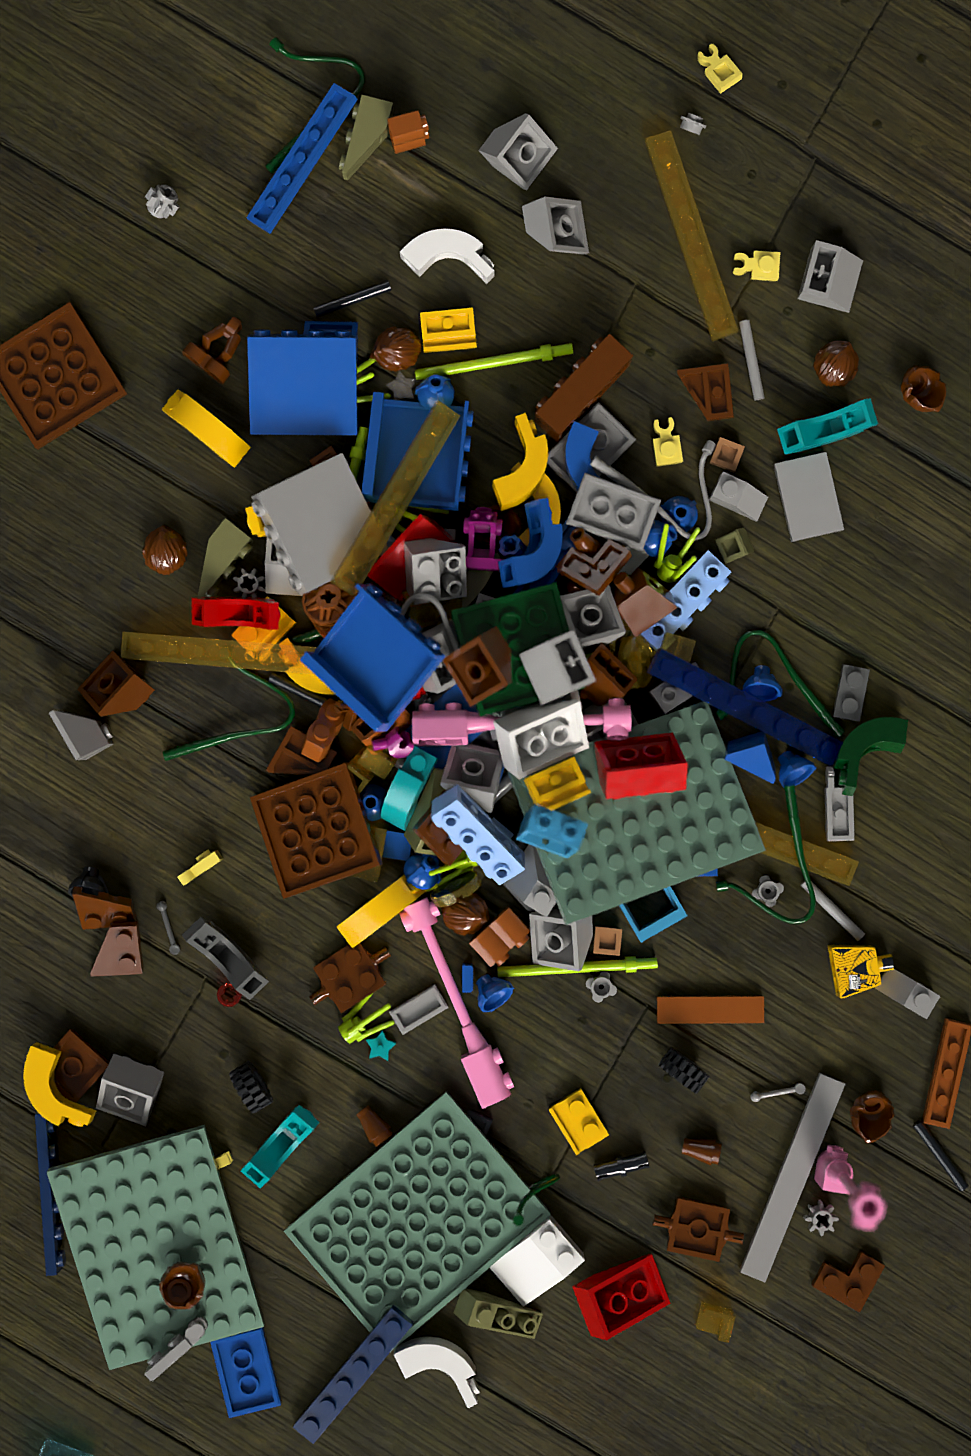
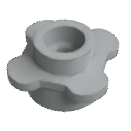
(692, 123)
(775, 890)
(599, 994)

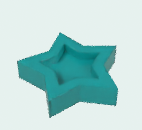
(380, 1046)

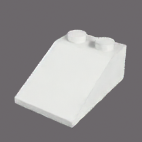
(540, 736)
(538, 1261)

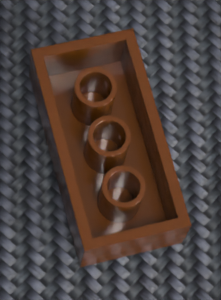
(583, 388)

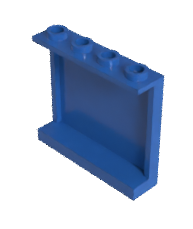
(302, 383)
(389, 436)
(374, 658)

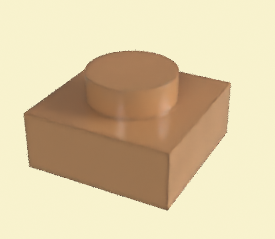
(727, 454)
(607, 940)

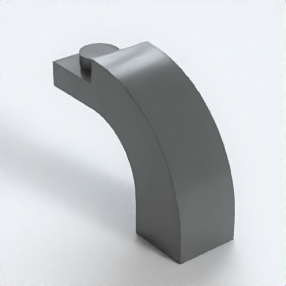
(227, 956)

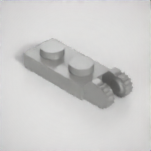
(838, 811)
(177, 1347)

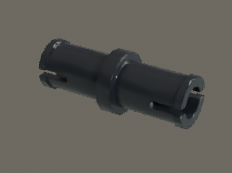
(621, 1166)

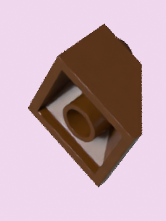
(481, 666)
(115, 687)

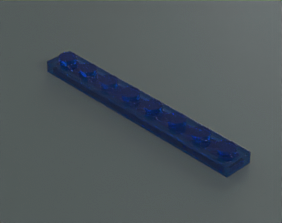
(744, 707)

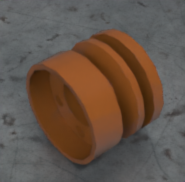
(325, 606)

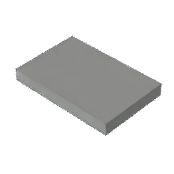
(609, 445)
(808, 497)
(613, 512)

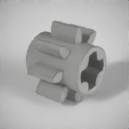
(162, 201)
(242, 582)
(817, 1224)

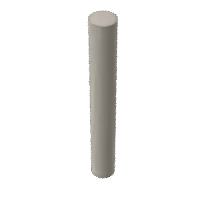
(751, 359)
(835, 912)

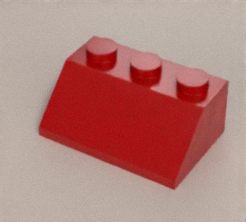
(390, 567)
(640, 765)

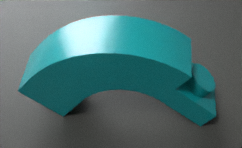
(827, 428)
(407, 787)
(279, 1145)

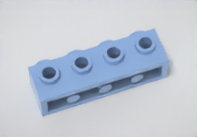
(690, 594)
(477, 835)

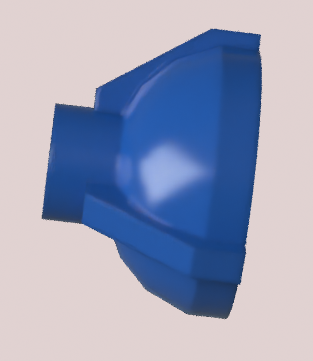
(429, 394)
(691, 513)
(653, 540)
(763, 684)
(794, 768)
(379, 794)
(417, 871)
(492, 992)

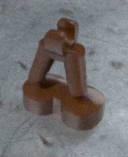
(200, 355)

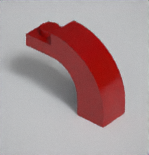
(236, 611)

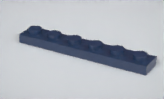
(52, 1229)
(353, 1374)

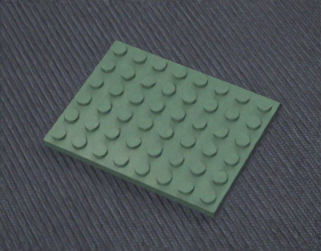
(656, 838)
(417, 1218)
(133, 1219)

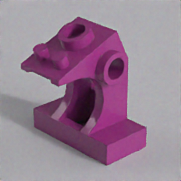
(482, 521)

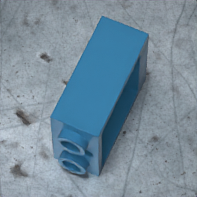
(561, 831)
(660, 922)

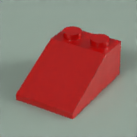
(621, 1296)

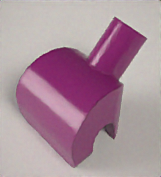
(398, 744)

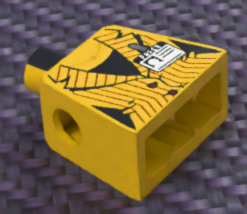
(857, 968)

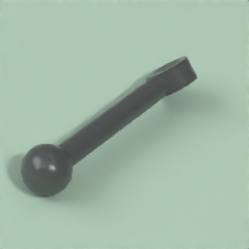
(174, 948)

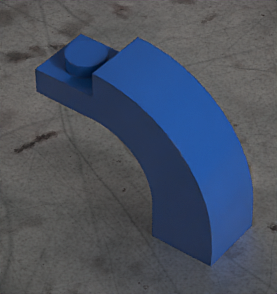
(578, 452)
(542, 549)

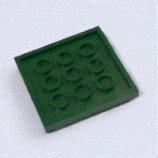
(525, 623)

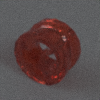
(227, 1003)

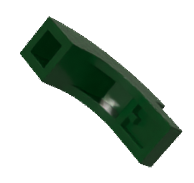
(874, 735)

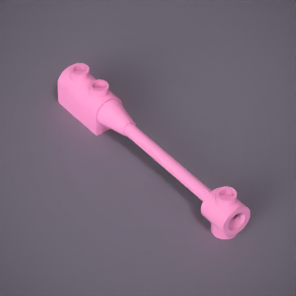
(453, 724)
(481, 1060)
(836, 1174)

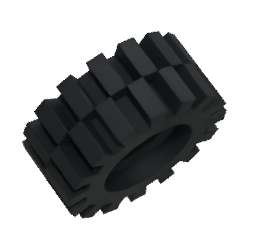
(683, 1070)
(251, 1087)

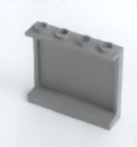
(313, 521)

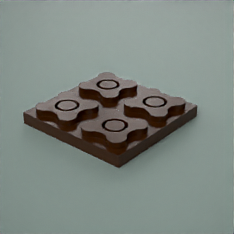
(56, 376)
(316, 830)

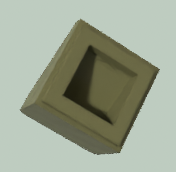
(734, 545)

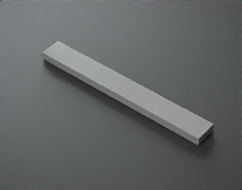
(792, 1177)

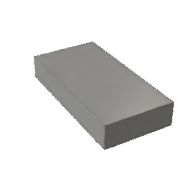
(418, 1009)

